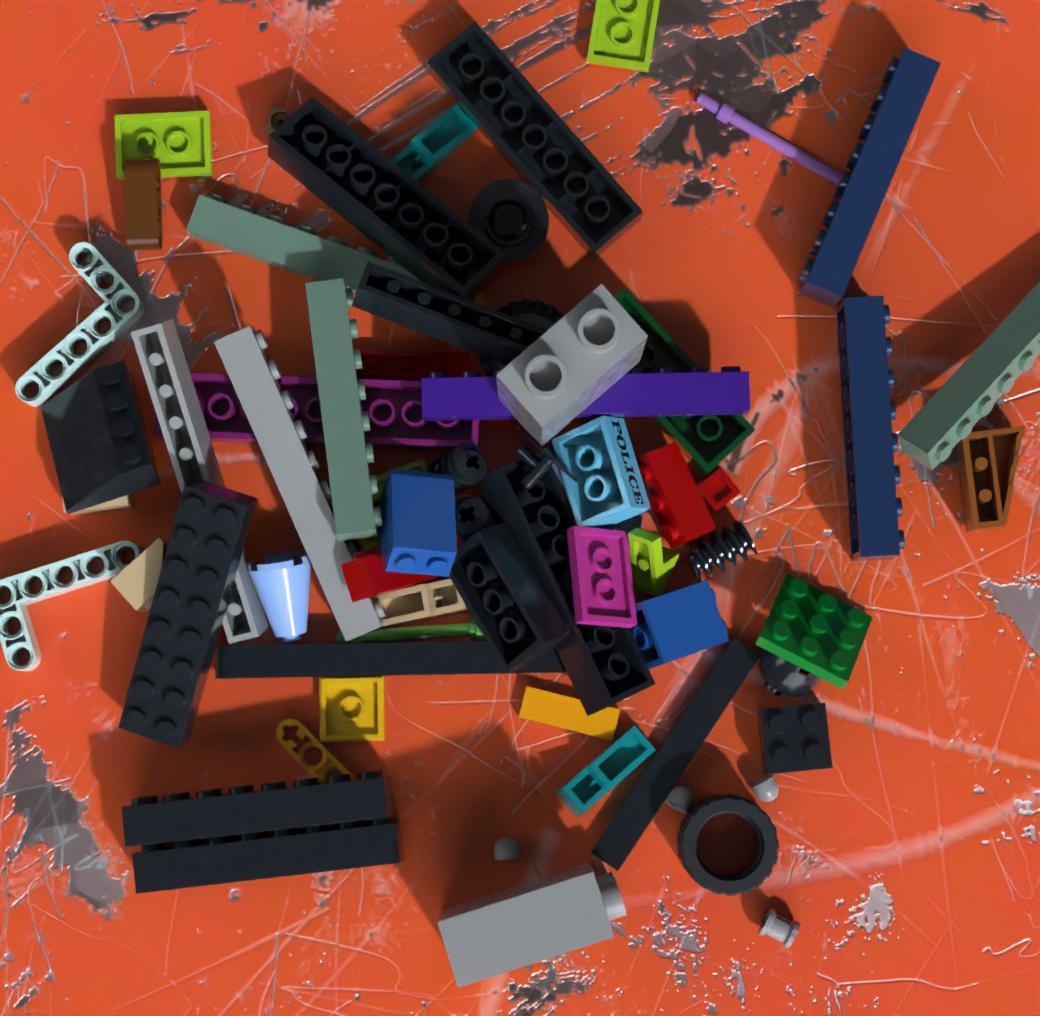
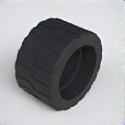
(766, 852)

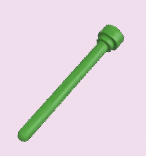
(418, 632)

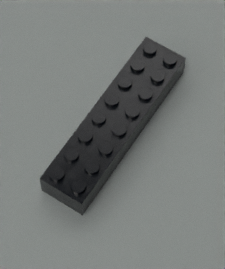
(534, 140)
(384, 202)
(187, 612)
(598, 659)
(257, 811)
(267, 856)

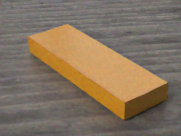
(567, 713)

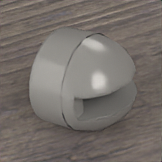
(766, 789)
(680, 799)
(506, 849)

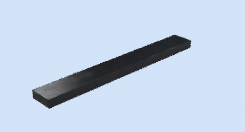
(675, 754)

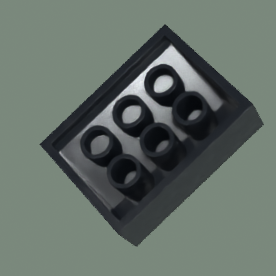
(99, 439)

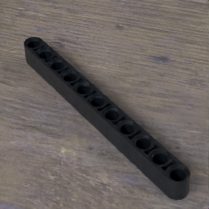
(368, 660)

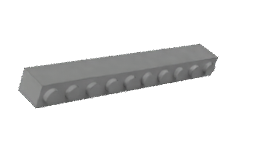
(192, 452)
(296, 474)

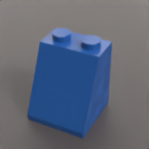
(418, 523)
(678, 624)

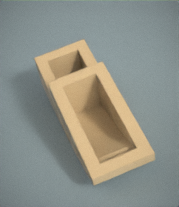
(421, 602)

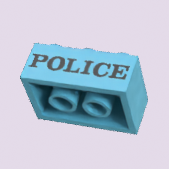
(606, 471)

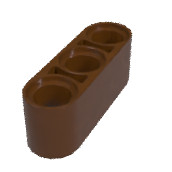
(143, 203)

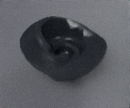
(511, 217)

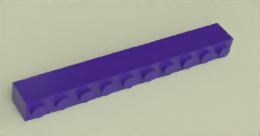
(631, 396)

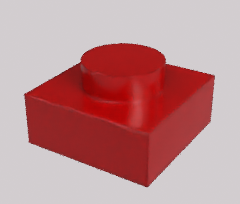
(718, 489)

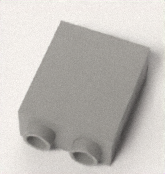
(571, 365)
(529, 923)

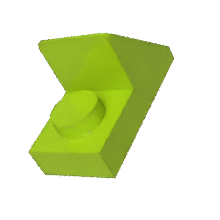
(650, 561)

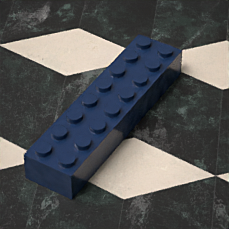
(871, 173)
(868, 428)

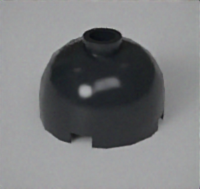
(784, 676)

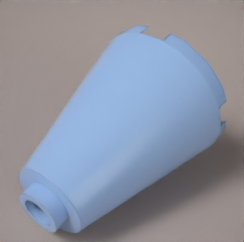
(284, 592)

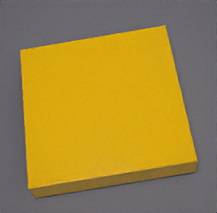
(352, 708)

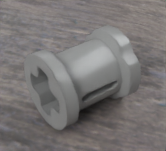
(779, 928)

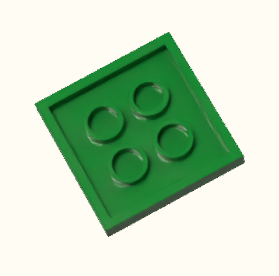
(814, 631)

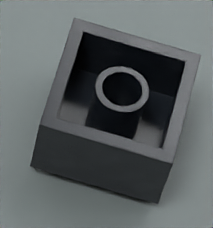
(794, 738)

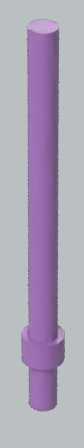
(727, 113)

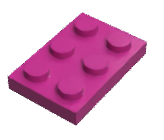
(601, 577)

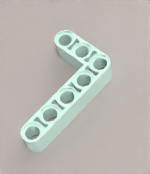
(86, 331)
(51, 587)

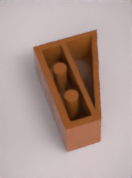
(987, 475)

